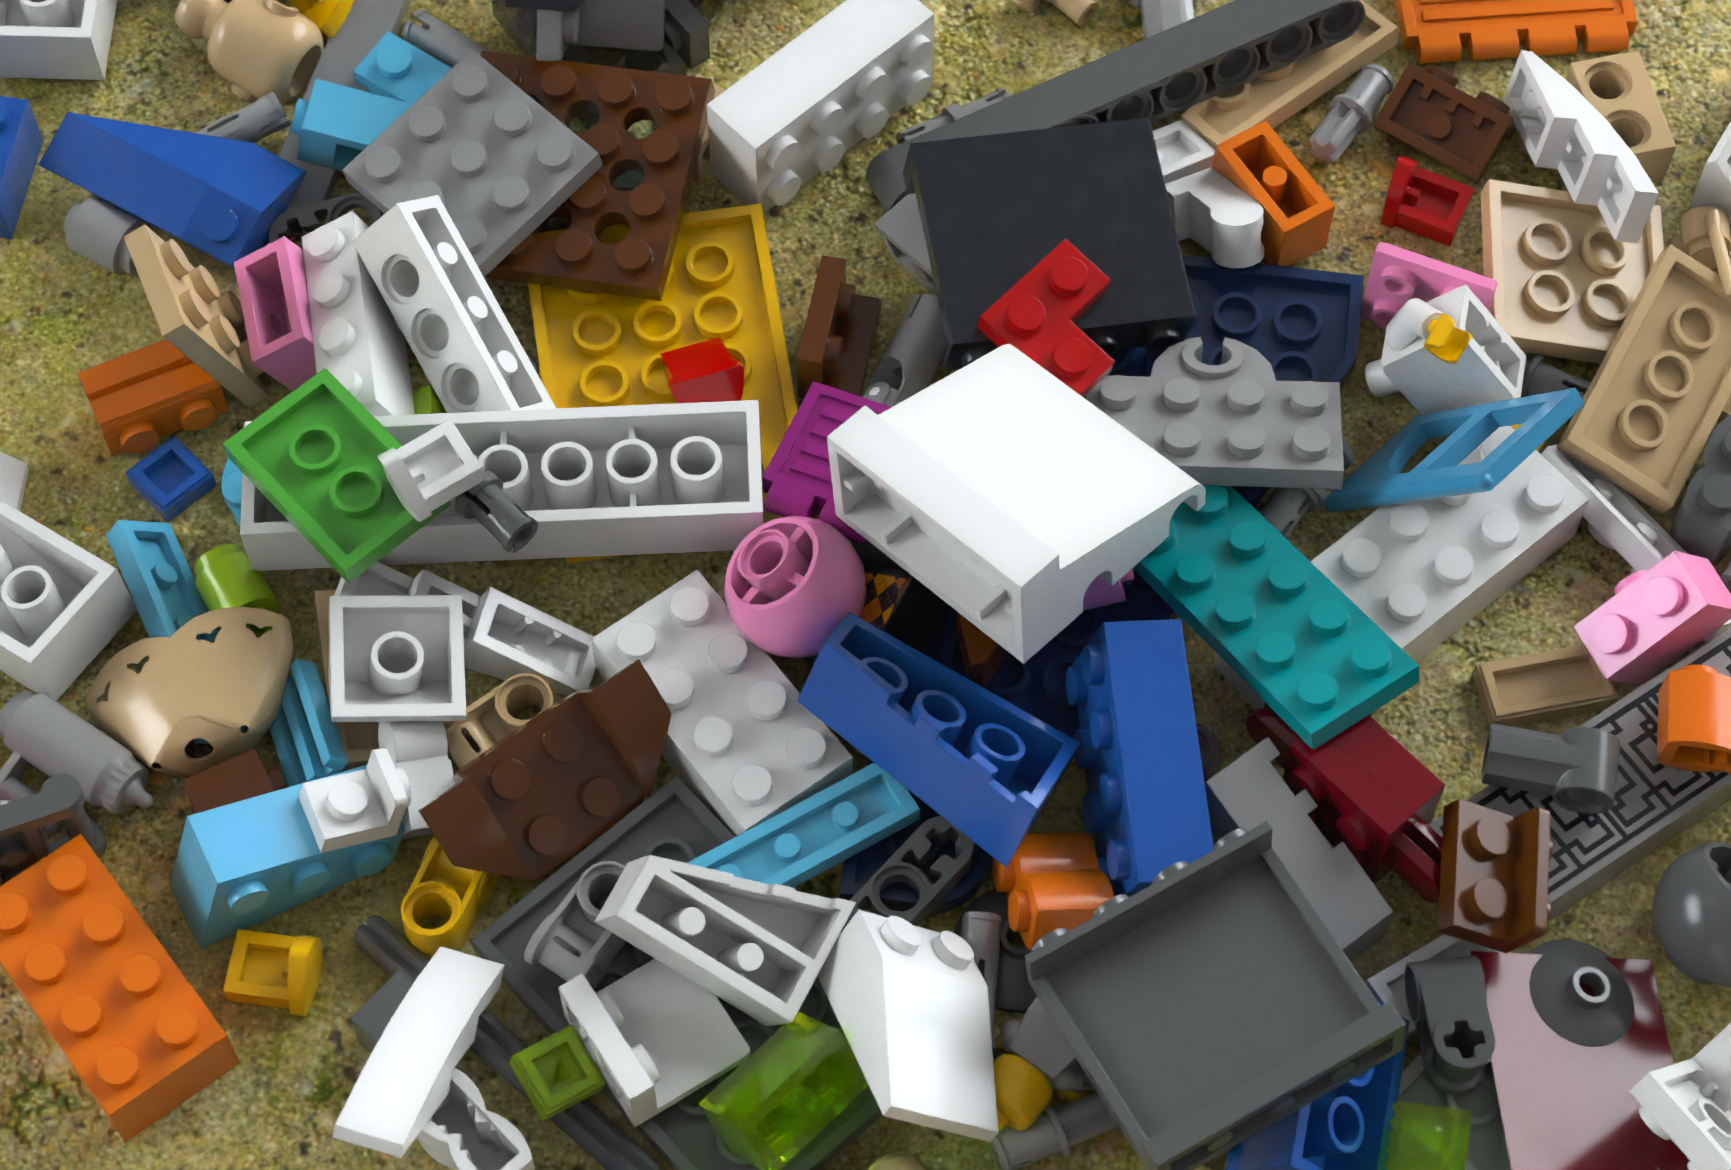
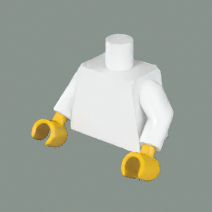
(1447, 355)

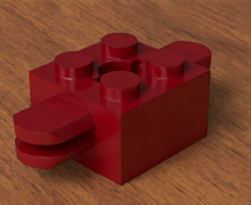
(1366, 796)

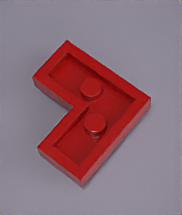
(1041, 313)

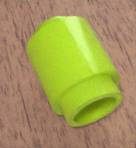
(228, 581)

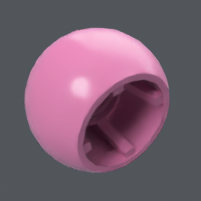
(793, 585)

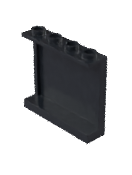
(1013, 197)

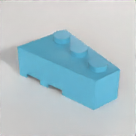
(259, 861)

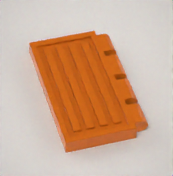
(1497, 27)

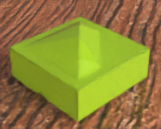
(557, 1072)

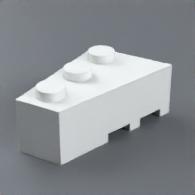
(727, 933)

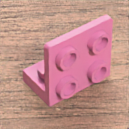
(1405, 275)

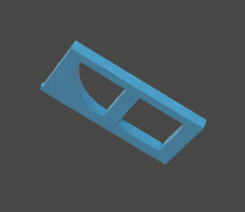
(1438, 476)

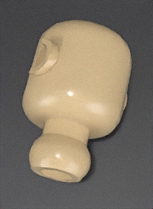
(255, 44)

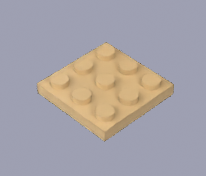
(1560, 269)

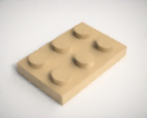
(197, 315)

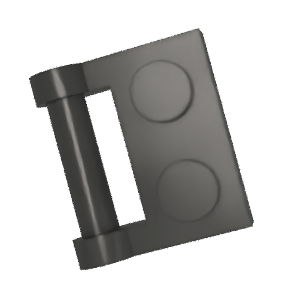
(21, 823)

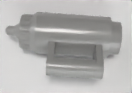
(62, 742)

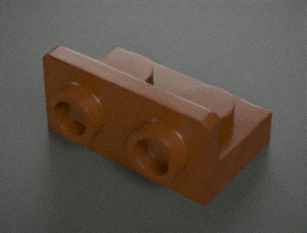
(1445, 122)
(836, 332)
(1494, 875)

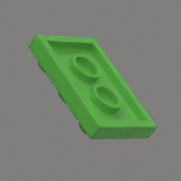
(323, 472)

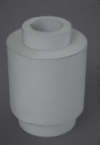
(98, 232)

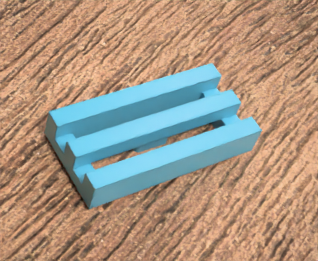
(296, 736)

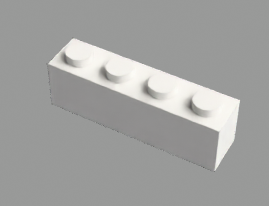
(352, 322)

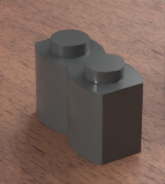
(1704, 514)

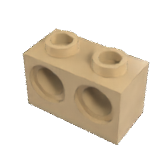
(1626, 99)

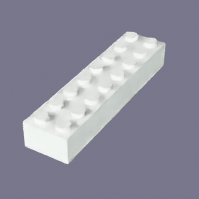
(587, 476)

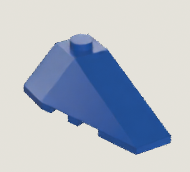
(186, 184)

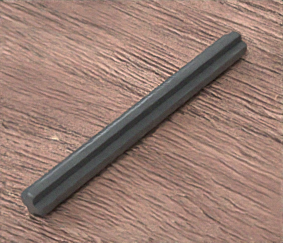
(497, 1044)

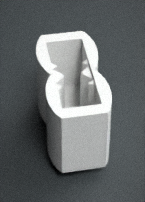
(469, 1136)

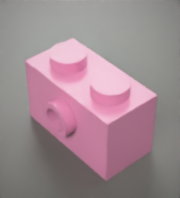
(277, 312)
(1655, 617)

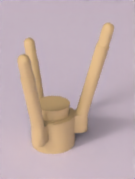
(1707, 240)

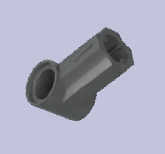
(1572, 767)

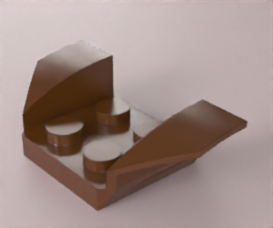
(555, 780)

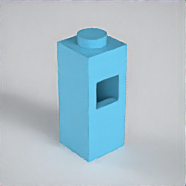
(341, 122)

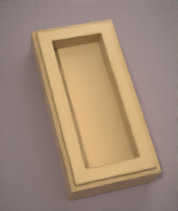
(1542, 686)

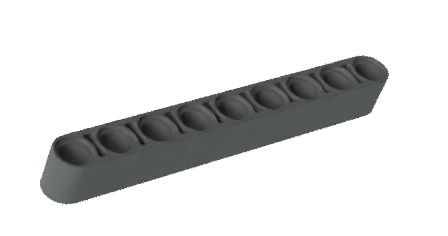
(1150, 75)

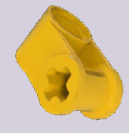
(445, 892)

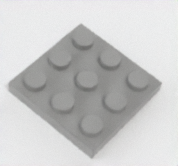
(485, 154)

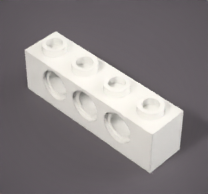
(448, 311)

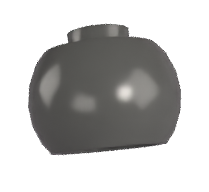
(1695, 913)

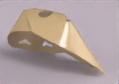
(196, 689)

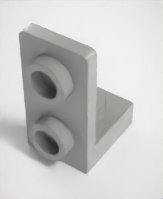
(601, 24)

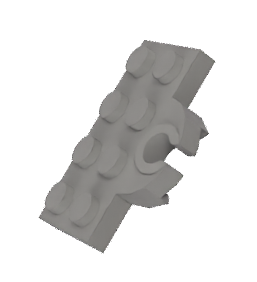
(1231, 418)

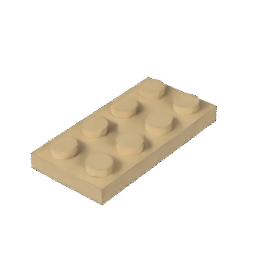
(1658, 384)

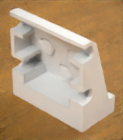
(1005, 495)

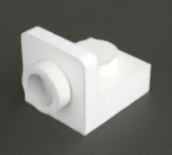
(357, 804)

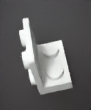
(653, 1036)

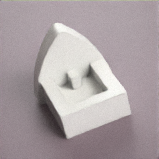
(432, 470)

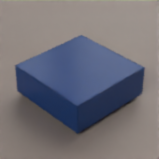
(171, 478)

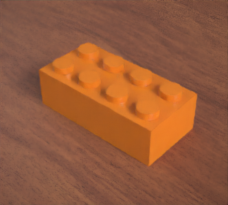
(107, 989)

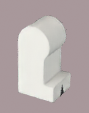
(1217, 218)
(422, 754)

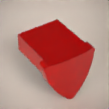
(1425, 202)
(703, 373)

